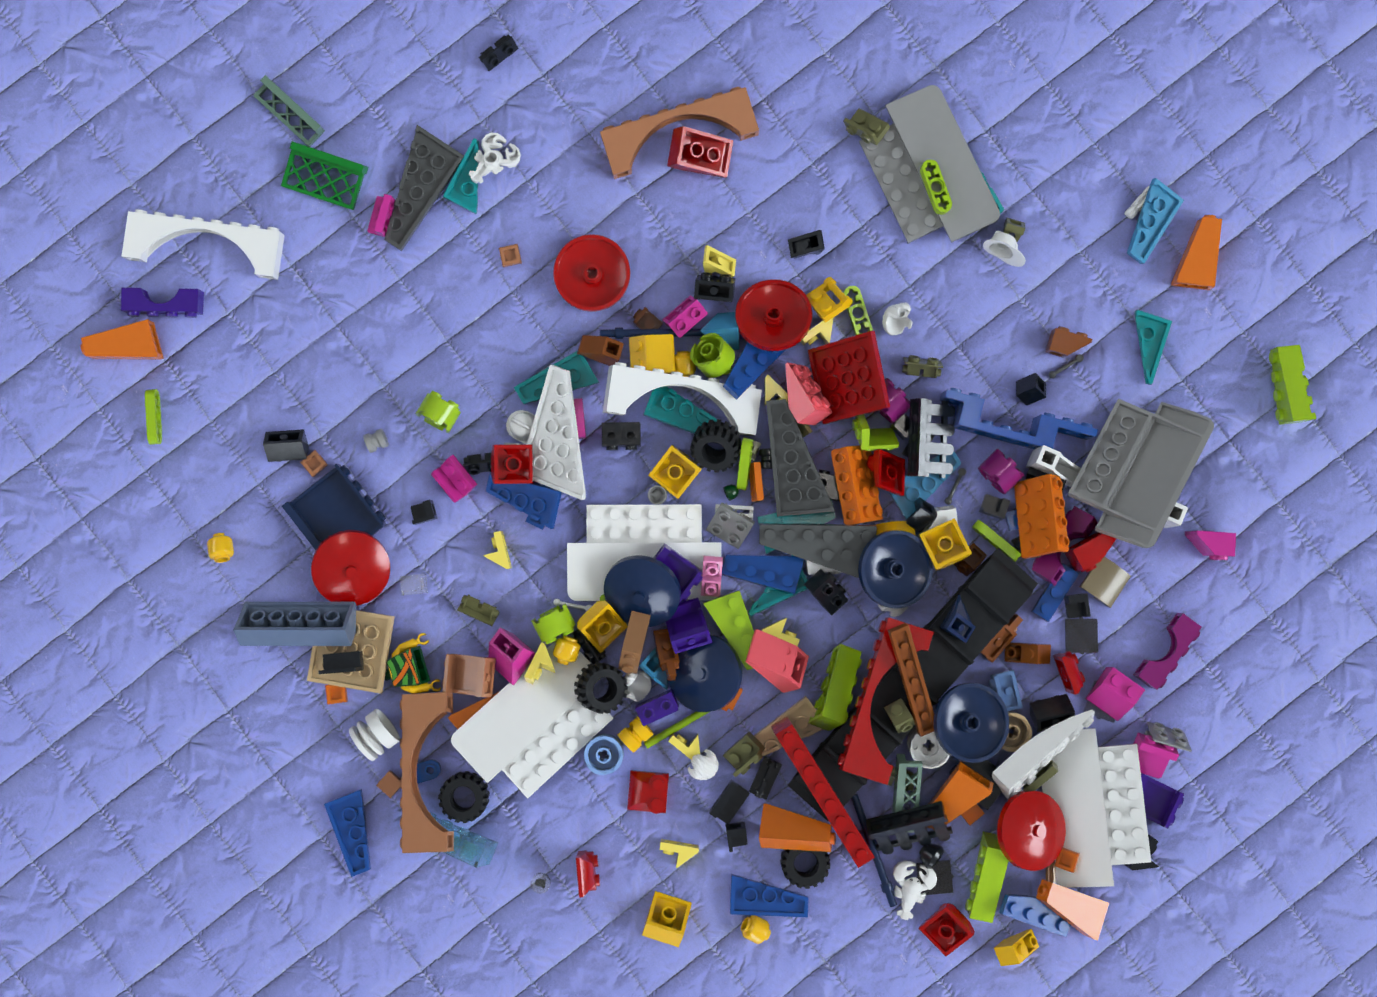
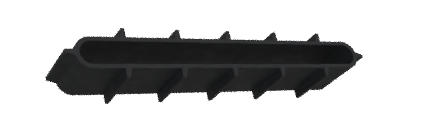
(990, 600)

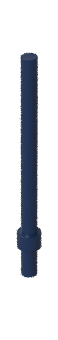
(619, 332)
(886, 885)

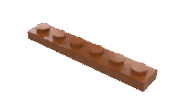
(912, 678)

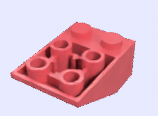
(805, 396)
(777, 661)

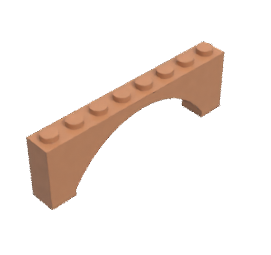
(729, 109)
(419, 828)

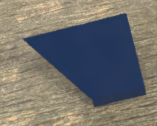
(958, 621)

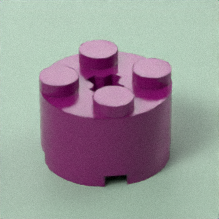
(898, 403)
(1000, 471)

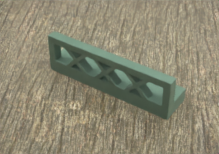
(290, 104)
(900, 784)

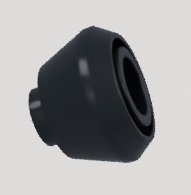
(931, 855)

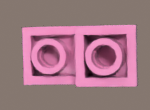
(711, 576)

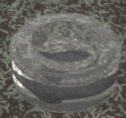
(540, 883)

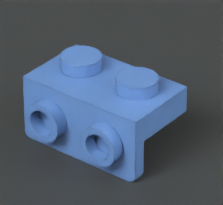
(1006, 687)

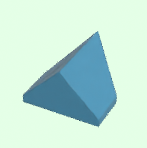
(725, 326)
(652, 668)

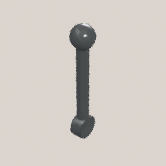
(1079, 358)
(961, 472)

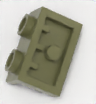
(866, 126)
(743, 753)

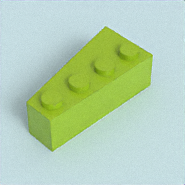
(1290, 385)
(733, 622)
(837, 688)
(987, 879)

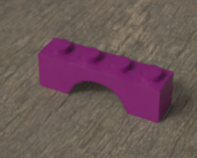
(1078, 526)
(1182, 633)

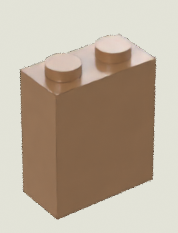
(634, 642)

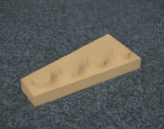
(799, 717)

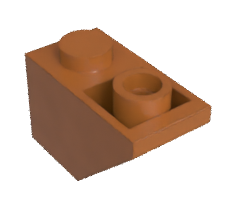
(1064, 342)
(600, 349)
(1028, 653)

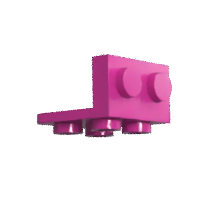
(1154, 755)

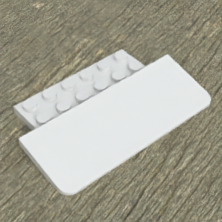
(631, 531)
(530, 727)
(1101, 809)

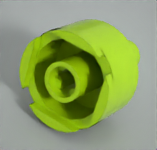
(713, 355)
(438, 411)
(554, 623)

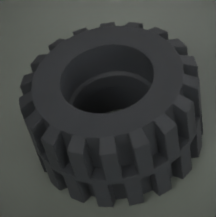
(713, 458)
(613, 695)
(449, 805)
(805, 879)

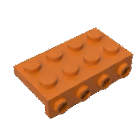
(856, 485)
(1041, 516)

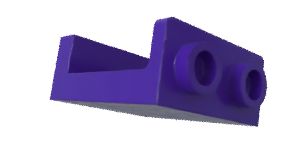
(684, 570)
(688, 627)
(657, 707)
(1160, 801)

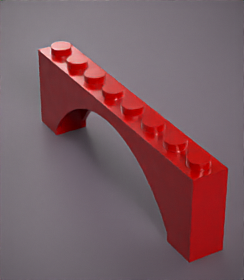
(861, 751)
(822, 792)

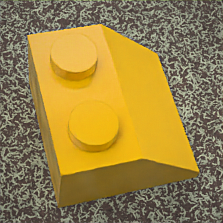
(653, 352)
(667, 919)

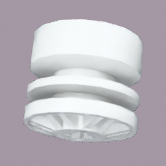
(371, 737)
(931, 757)

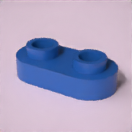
(422, 773)

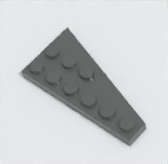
(422, 182)
(794, 473)
(824, 544)

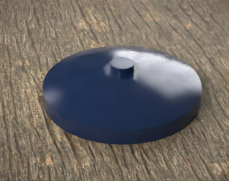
(895, 569)
(644, 587)
(707, 676)
(971, 722)

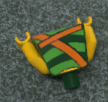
(408, 668)

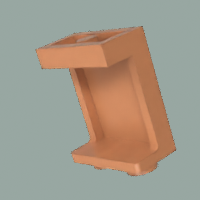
(469, 675)

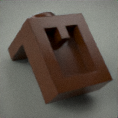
(646, 320)
(971, 562)

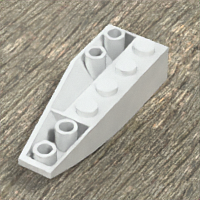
(1037, 753)

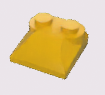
(675, 471)
(945, 544)
(601, 625)

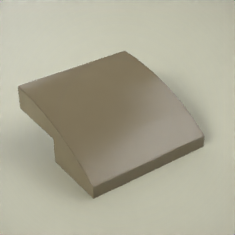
(1105, 582)

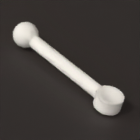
(557, 602)

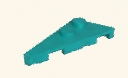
(462, 189)
(1152, 337)
(772, 596)

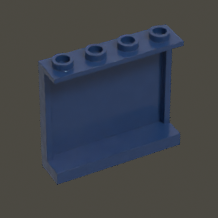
(334, 506)

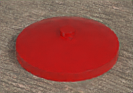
(592, 273)
(773, 315)
(350, 567)
(1031, 830)

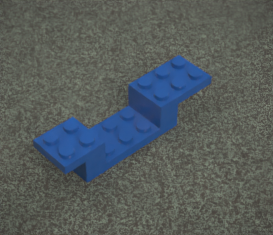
(1042, 431)

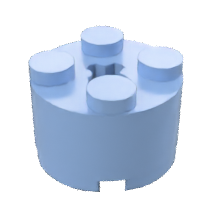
(593, 757)

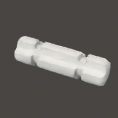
(1137, 205)

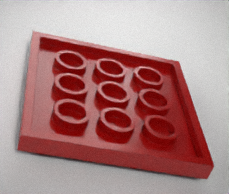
(850, 376)

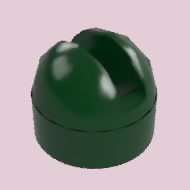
(731, 492)

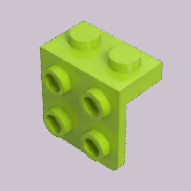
(874, 438)

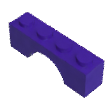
(186, 301)

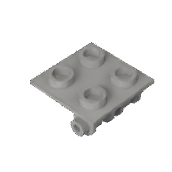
(730, 525)
(1171, 737)

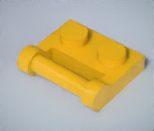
(823, 304)

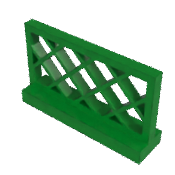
(327, 159)

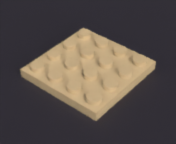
(374, 640)

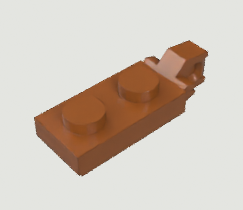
(1002, 639)
(667, 658)

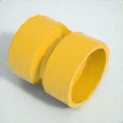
(635, 734)

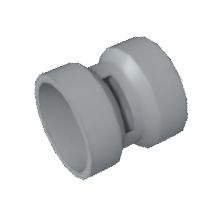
(375, 440)
(657, 495)

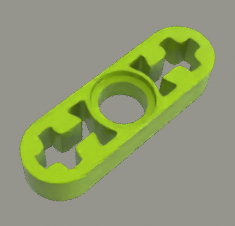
(926, 175)
(858, 297)
(153, 416)
(744, 464)
(995, 540)

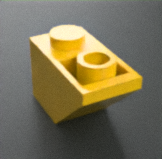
(1016, 948)

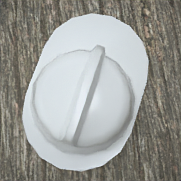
(1005, 248)
(520, 425)

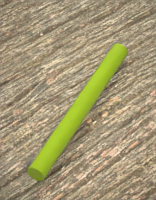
(674, 728)

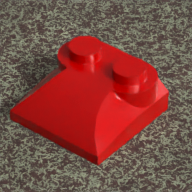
(511, 464)
(888, 471)
(1069, 671)
(648, 791)
(586, 872)
(947, 928)

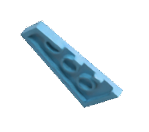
(1154, 218)
(921, 487)

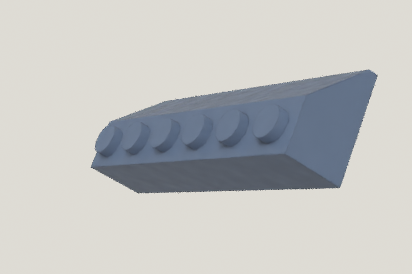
(296, 624)

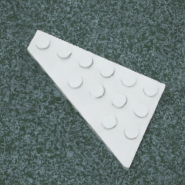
(555, 437)

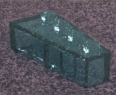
(468, 845)

